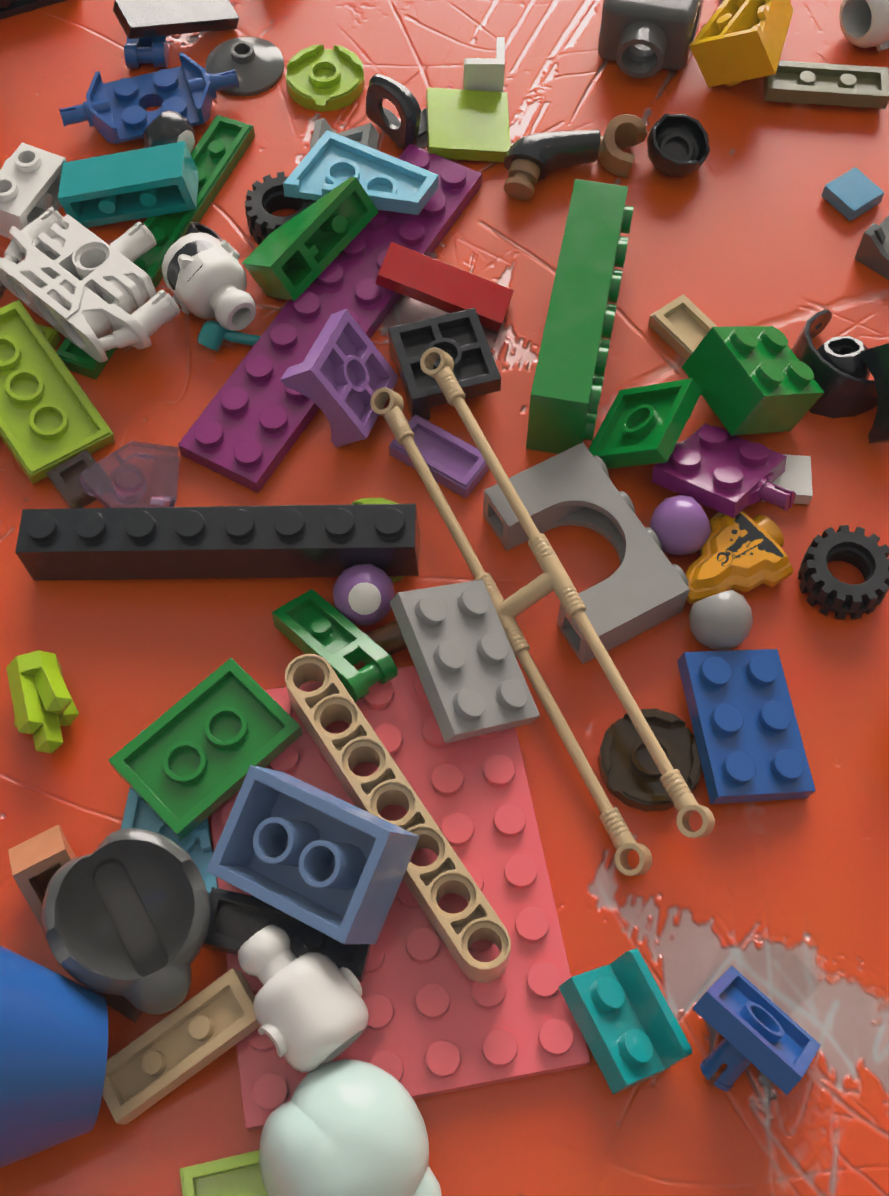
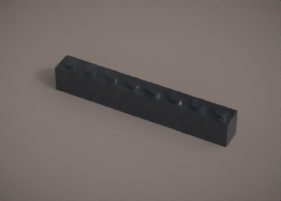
(218, 541)

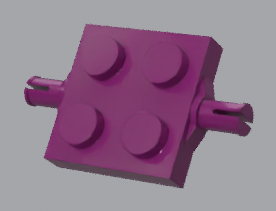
(724, 472)

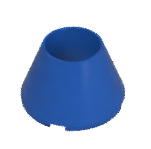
(48, 1057)

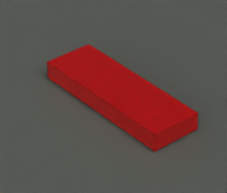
(443, 285)

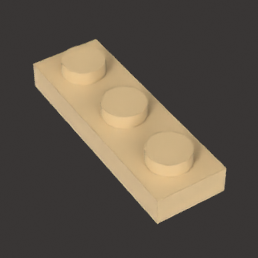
(179, 1046)

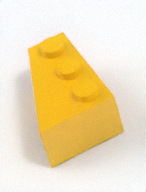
(742, 41)

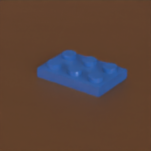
(745, 726)

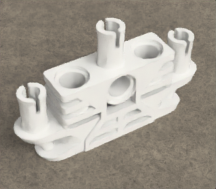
(85, 284)

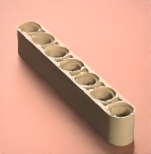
(388, 787)

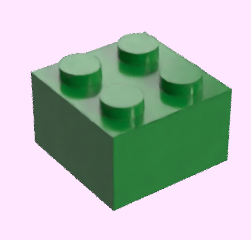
(752, 379)

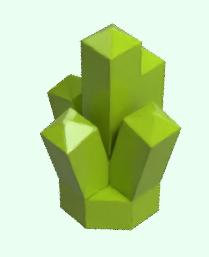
(40, 698)

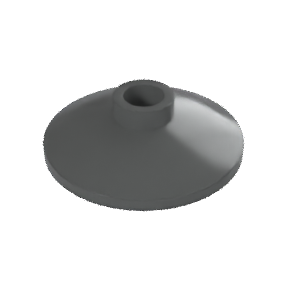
(255, 61)

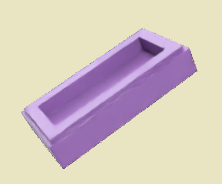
(448, 457)

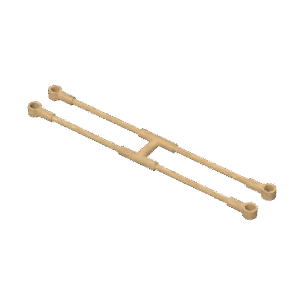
(553, 578)

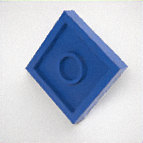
(753, 1033)

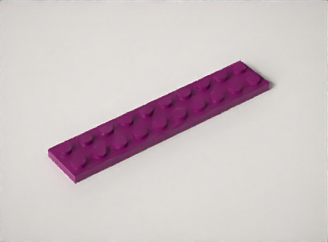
(254, 414)

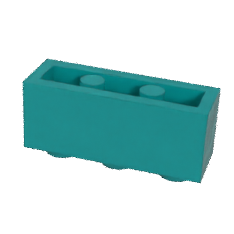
(129, 185)

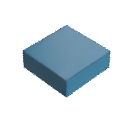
(852, 194)

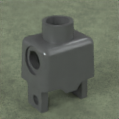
(648, 34)

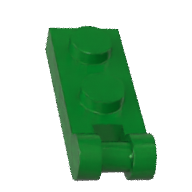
(326, 632)

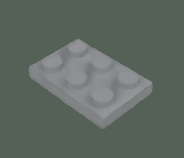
(464, 660)

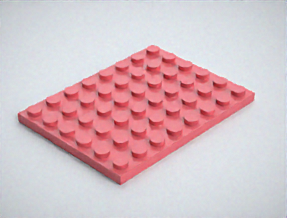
(424, 1013)

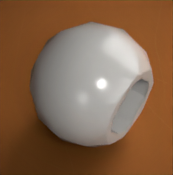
(721, 620)

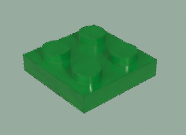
(645, 423)

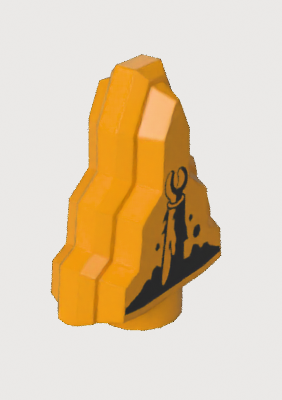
(738, 557)

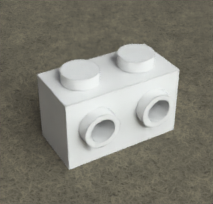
(28, 186)

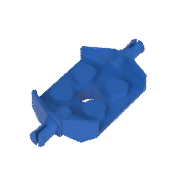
(120, 105)

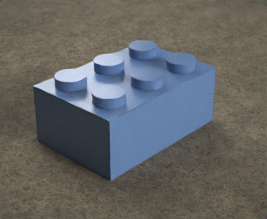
(312, 855)

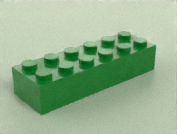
(578, 317)

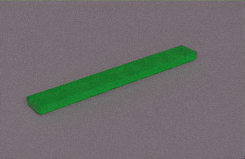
(215, 160)

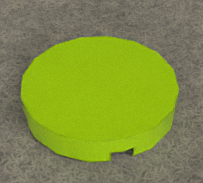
(325, 78)

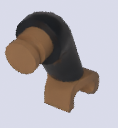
(543, 152)

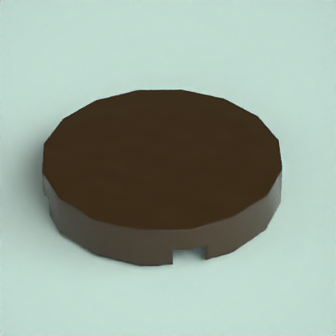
(632, 771)

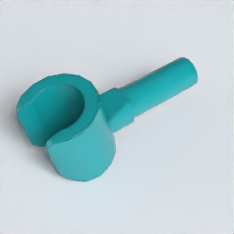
(213, 334)

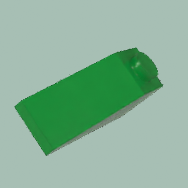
(310, 241)

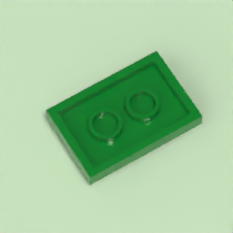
(204, 748)

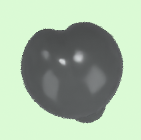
(129, 919)

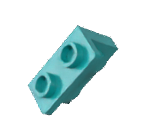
(625, 1021)

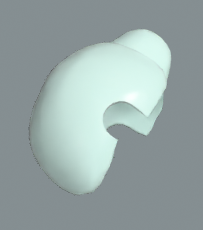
(347, 1136)

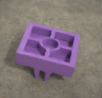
(342, 376)

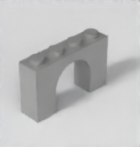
(578, 492)

